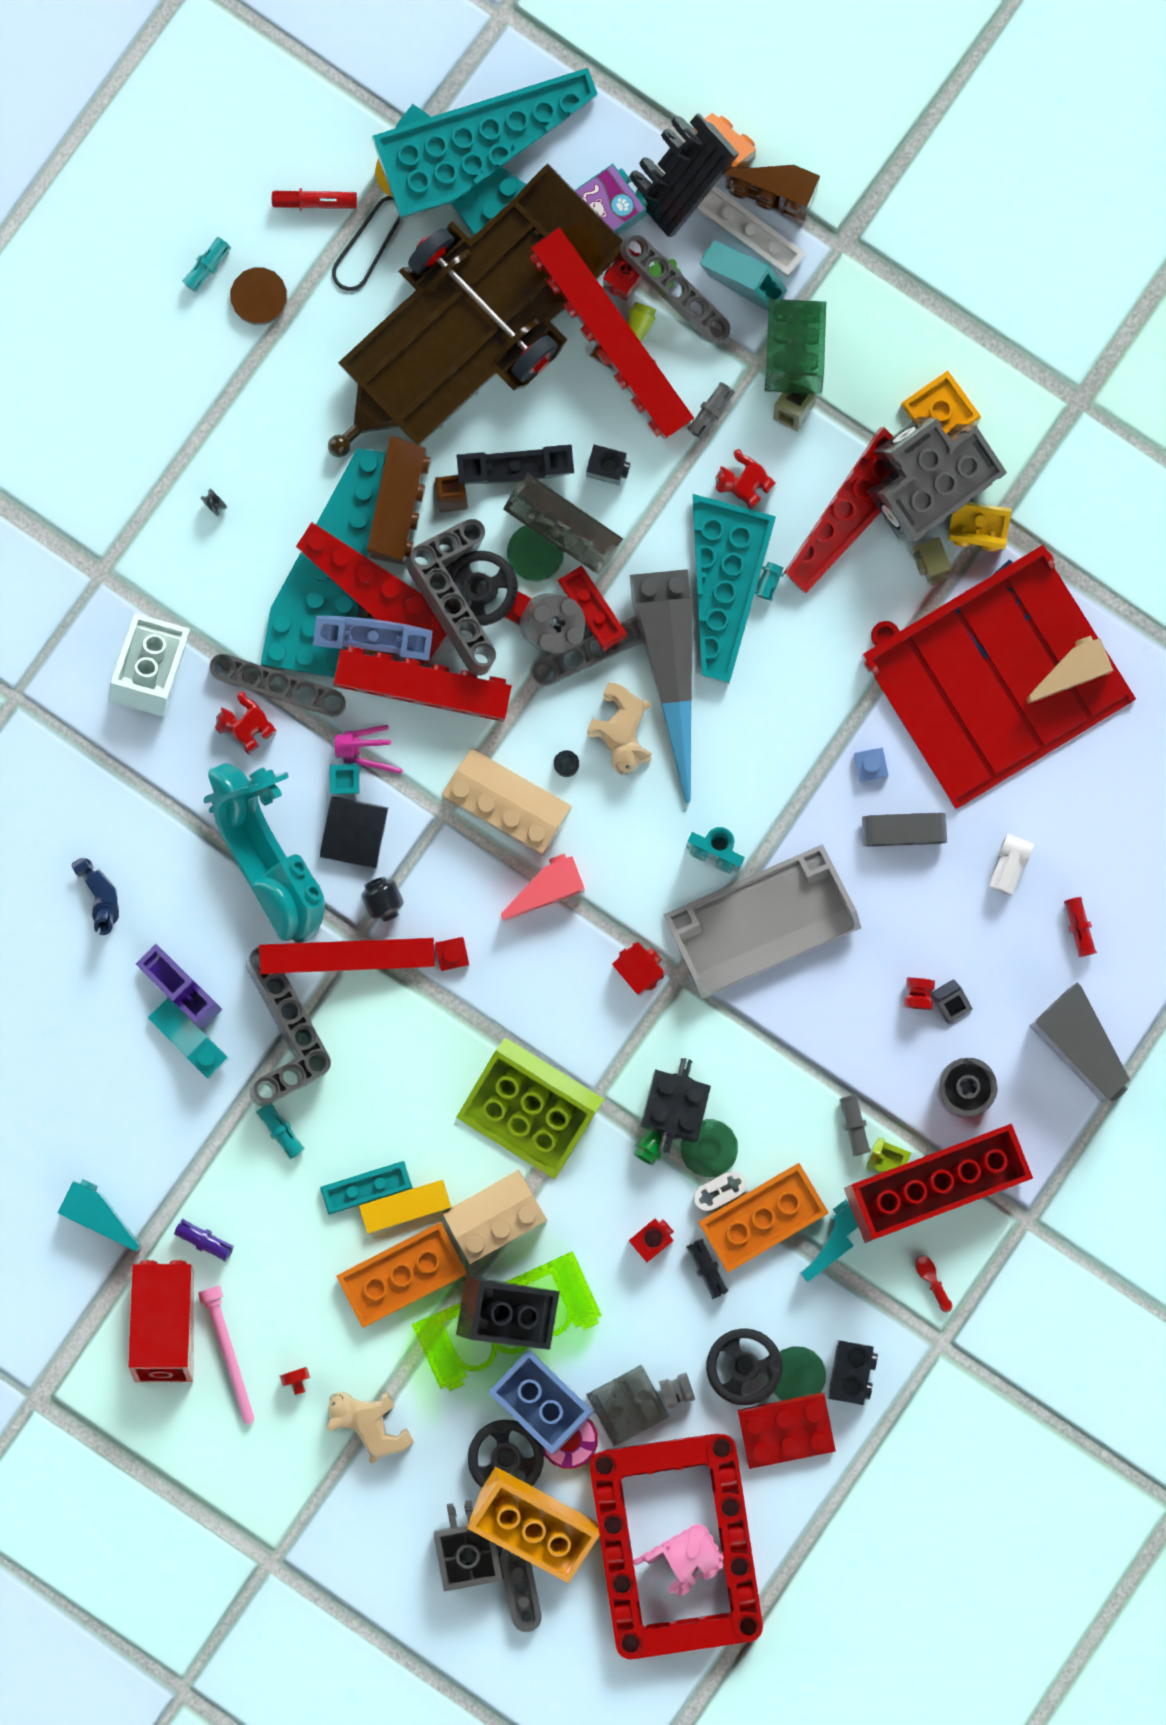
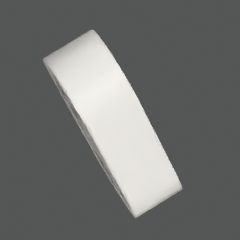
(714, 1185)

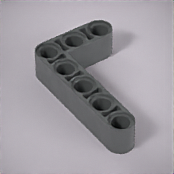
(450, 594)
(288, 1029)

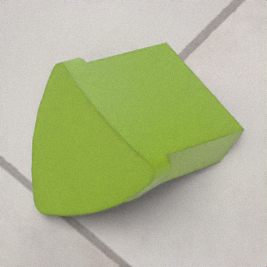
(886, 1156)

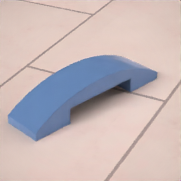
(373, 635)

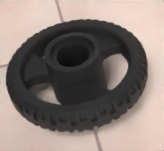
(505, 578)
(731, 1390)
(500, 1432)

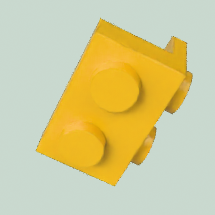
(980, 526)

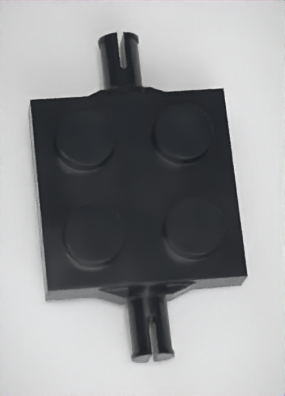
(675, 1106)

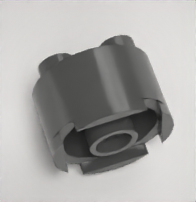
(568, 627)
(950, 1092)

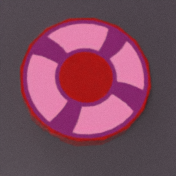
(577, 1449)

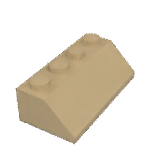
(506, 801)

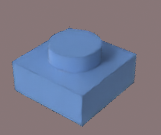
(871, 764)

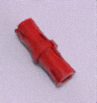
(1080, 927)

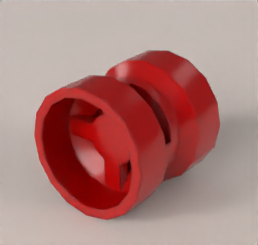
(919, 993)

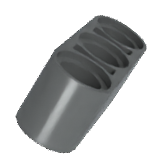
(904, 829)

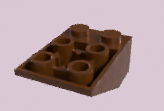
(776, 187)

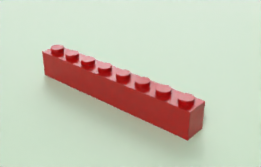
(610, 333)

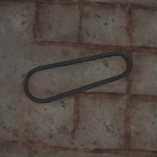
(353, 288)

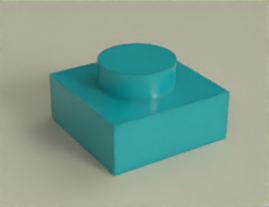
(345, 779)

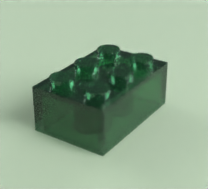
(795, 346)

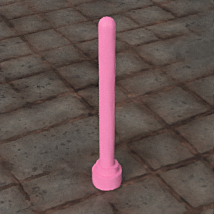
(212, 1300)

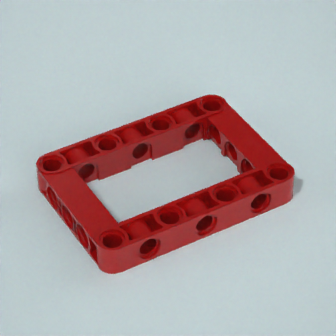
(734, 1536)

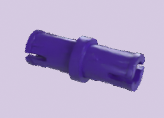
(204, 1240)

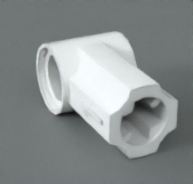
(1012, 858)

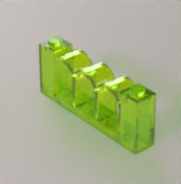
(442, 1353)

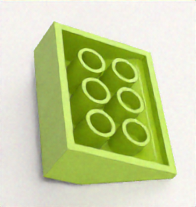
(529, 1108)

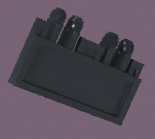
(689, 171)

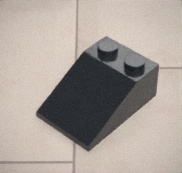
(507, 1313)

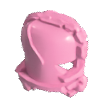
(686, 1555)

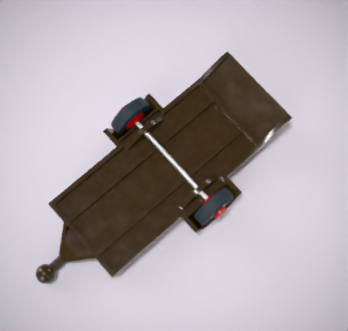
(477, 321)

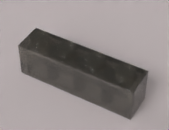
(563, 523)

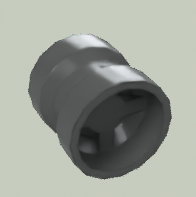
(677, 1390)

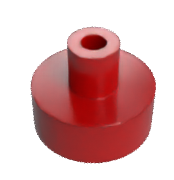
(295, 1379)

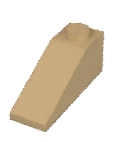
(1079, 666)

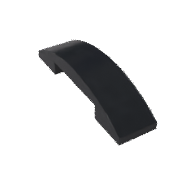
(514, 466)

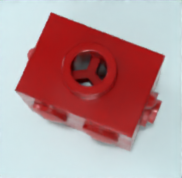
(619, 283)
(639, 967)

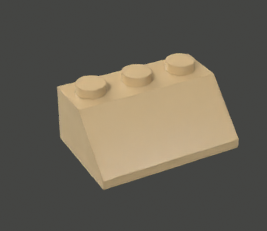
(494, 1216)

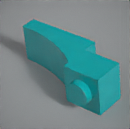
(188, 1038)
(837, 1242)

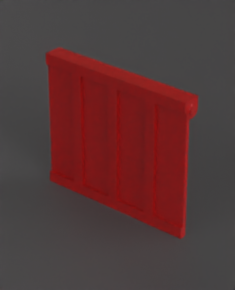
(973, 710)

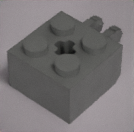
(452, 1542)

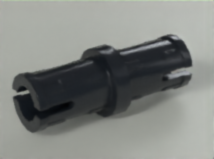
(707, 1268)

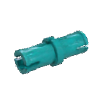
(206, 264)
(280, 1130)

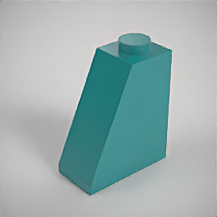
(742, 274)

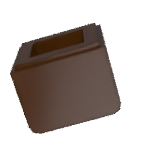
(451, 494)

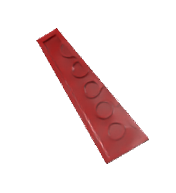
(842, 520)
(369, 584)

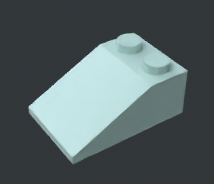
(148, 665)

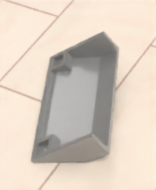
(762, 921)

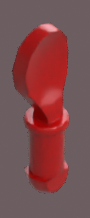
(926, 1270)

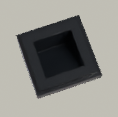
(951, 1001)

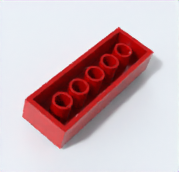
(938, 1183)

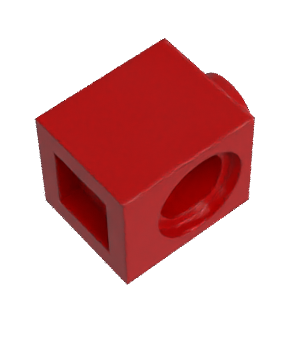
(642, 1248)

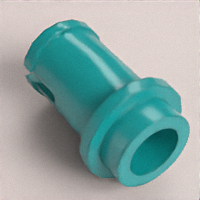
(769, 581)

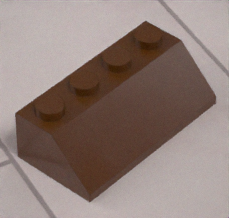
(398, 501)

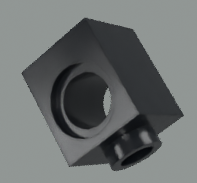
(601, 454)

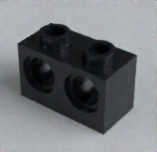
(844, 1371)

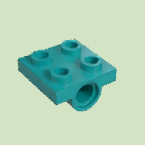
(726, 859)

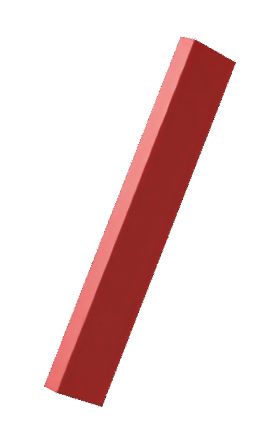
(346, 956)

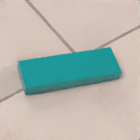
(366, 1187)

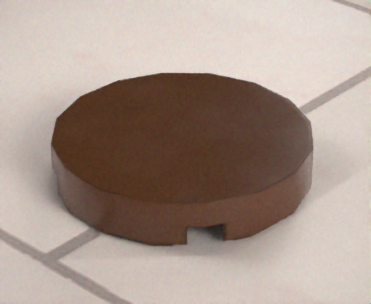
(258, 296)

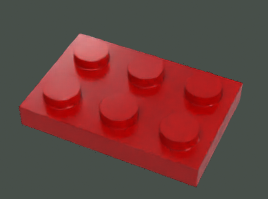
(786, 1430)

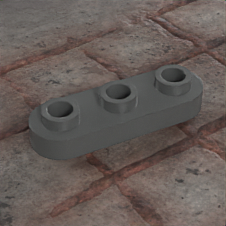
(524, 1600)

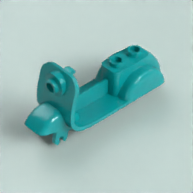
(279, 882)

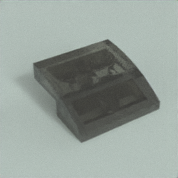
(627, 1405)

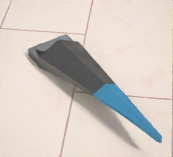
(665, 622)

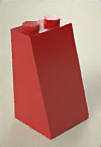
(162, 1322)

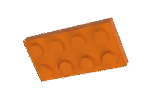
(763, 1217)
(401, 1274)

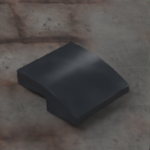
(354, 832)

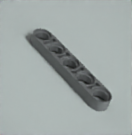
(662, 284)
(587, 659)
(266, 675)

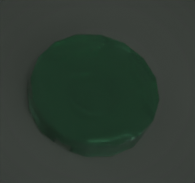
(533, 555)
(713, 1151)
(801, 1373)

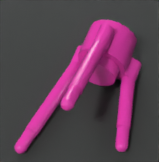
(349, 744)

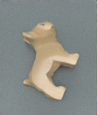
(621, 729)
(368, 1423)

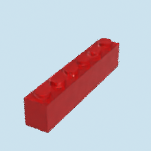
(422, 685)

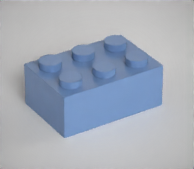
(541, 1402)

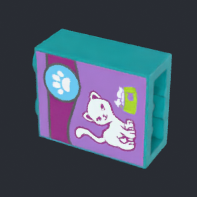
(614, 199)

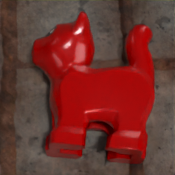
(744, 486)
(251, 723)

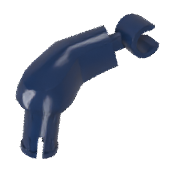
(105, 905)

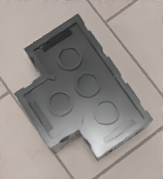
(931, 475)

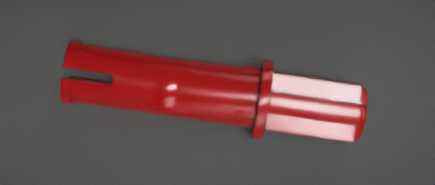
(311, 199)

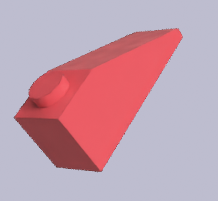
(550, 885)

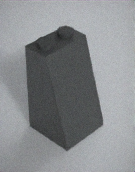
(1082, 1044)

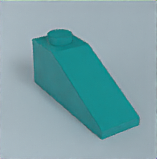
(94, 1211)

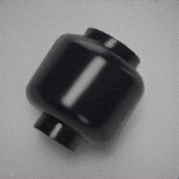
(382, 899)

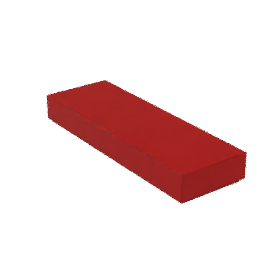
(597, 613)

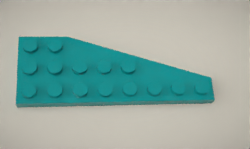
(457, 150)
(310, 591)

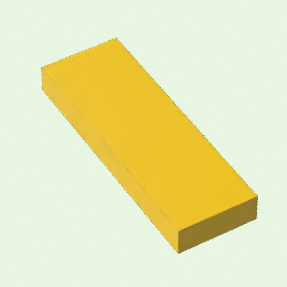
(405, 1206)

